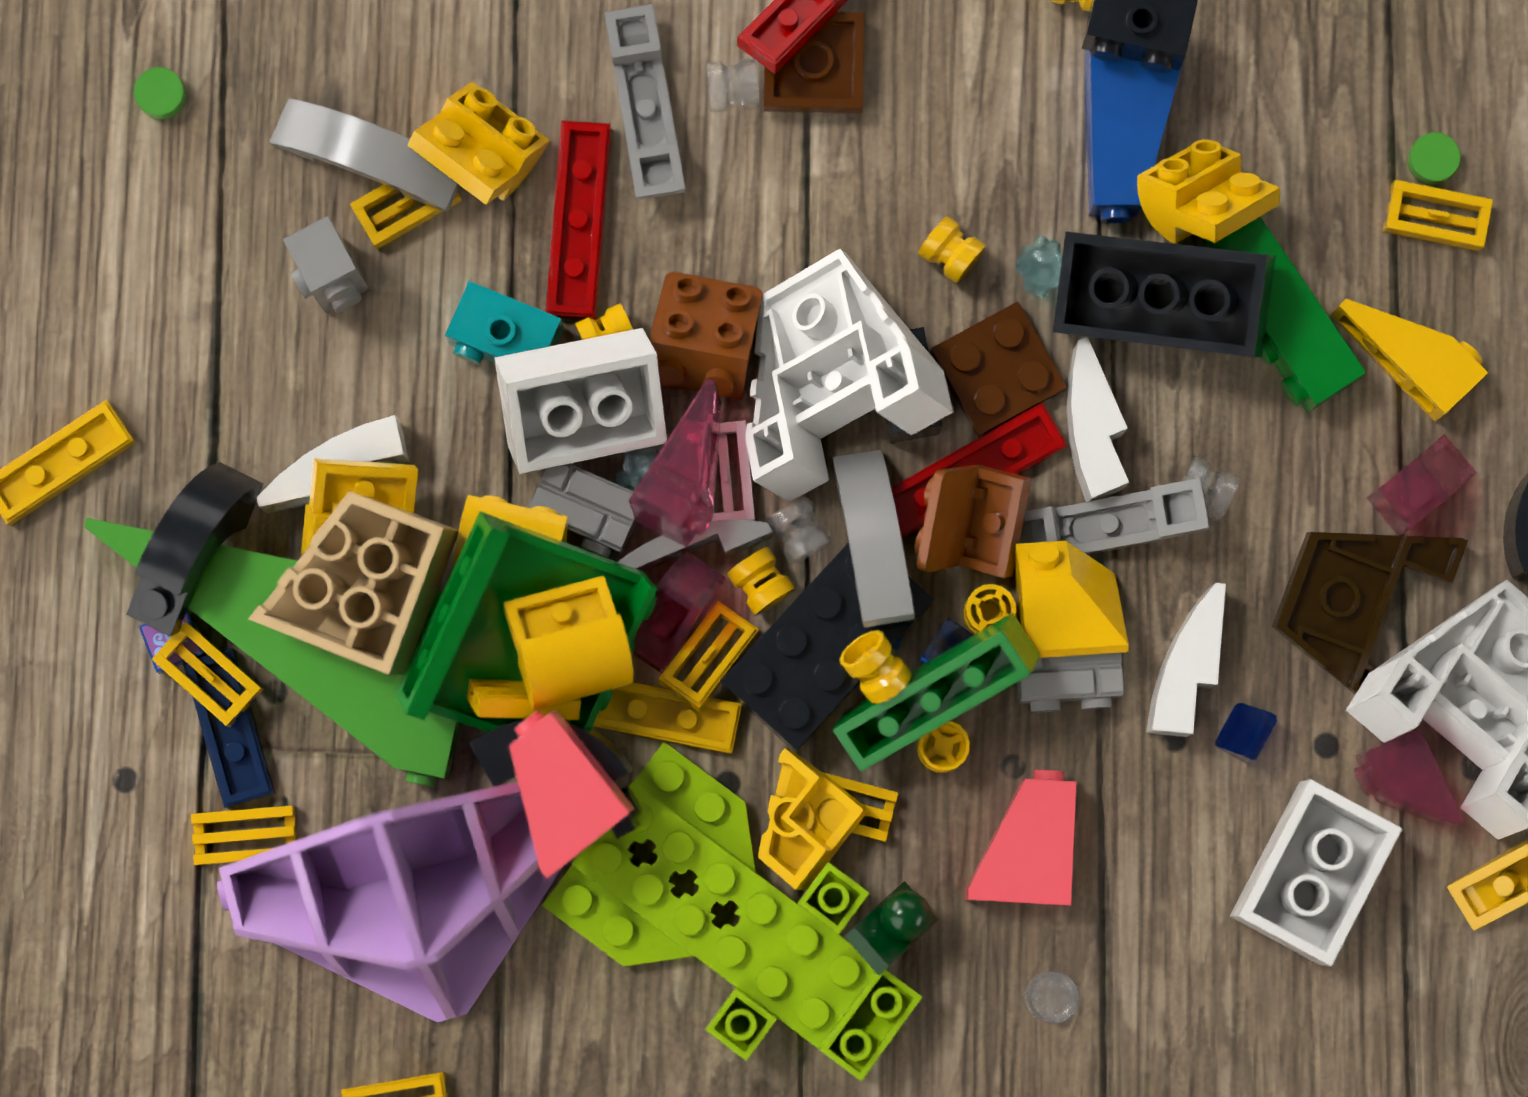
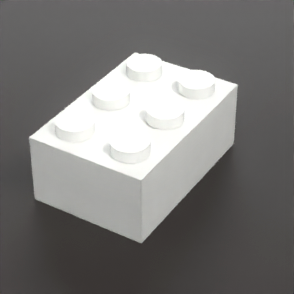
(581, 400)
(1316, 872)

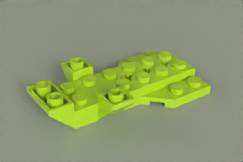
(778, 955)

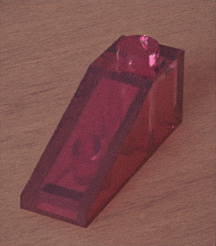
(680, 484)

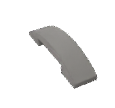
(644, 102)
(362, 149)
(1123, 519)
(732, 534)
(873, 538)

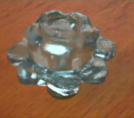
(1040, 266)
(635, 466)

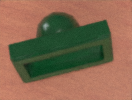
(891, 927)

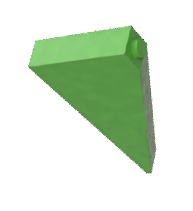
(342, 689)

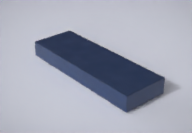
(233, 750)

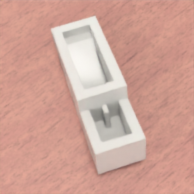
(1092, 425)
(371, 442)
(1189, 664)

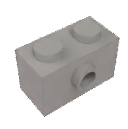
(325, 266)

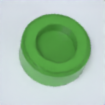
(160, 93)
(1433, 158)

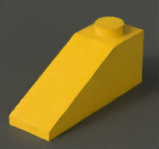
(1420, 360)
(1493, 887)

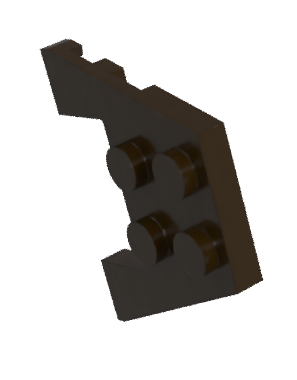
(1344, 590)

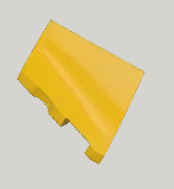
(806, 822)

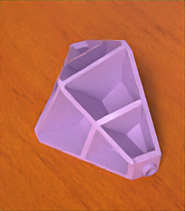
(401, 898)

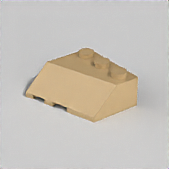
(363, 584)

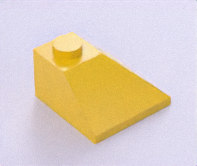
(1067, 601)

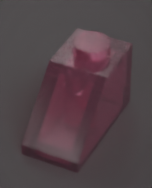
(1421, 485)
(680, 606)
(1407, 779)

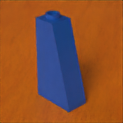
(1123, 130)

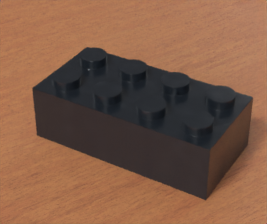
(1164, 294)
(795, 670)

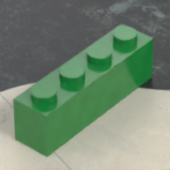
(1298, 330)
(939, 692)

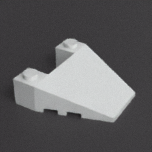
(826, 359)
(1474, 691)

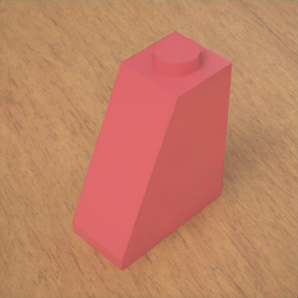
(562, 790)
(1031, 847)

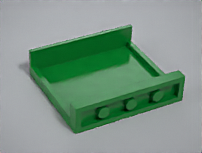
(469, 625)

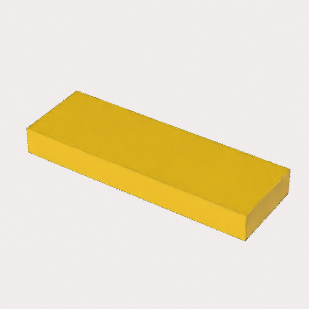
(62, 461)
(665, 717)

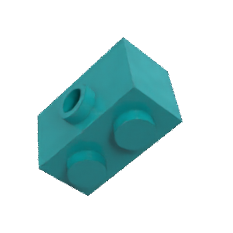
(497, 326)

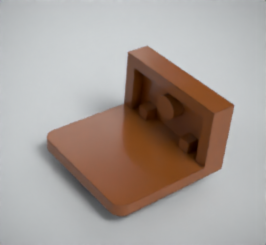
(705, 332)
(972, 520)

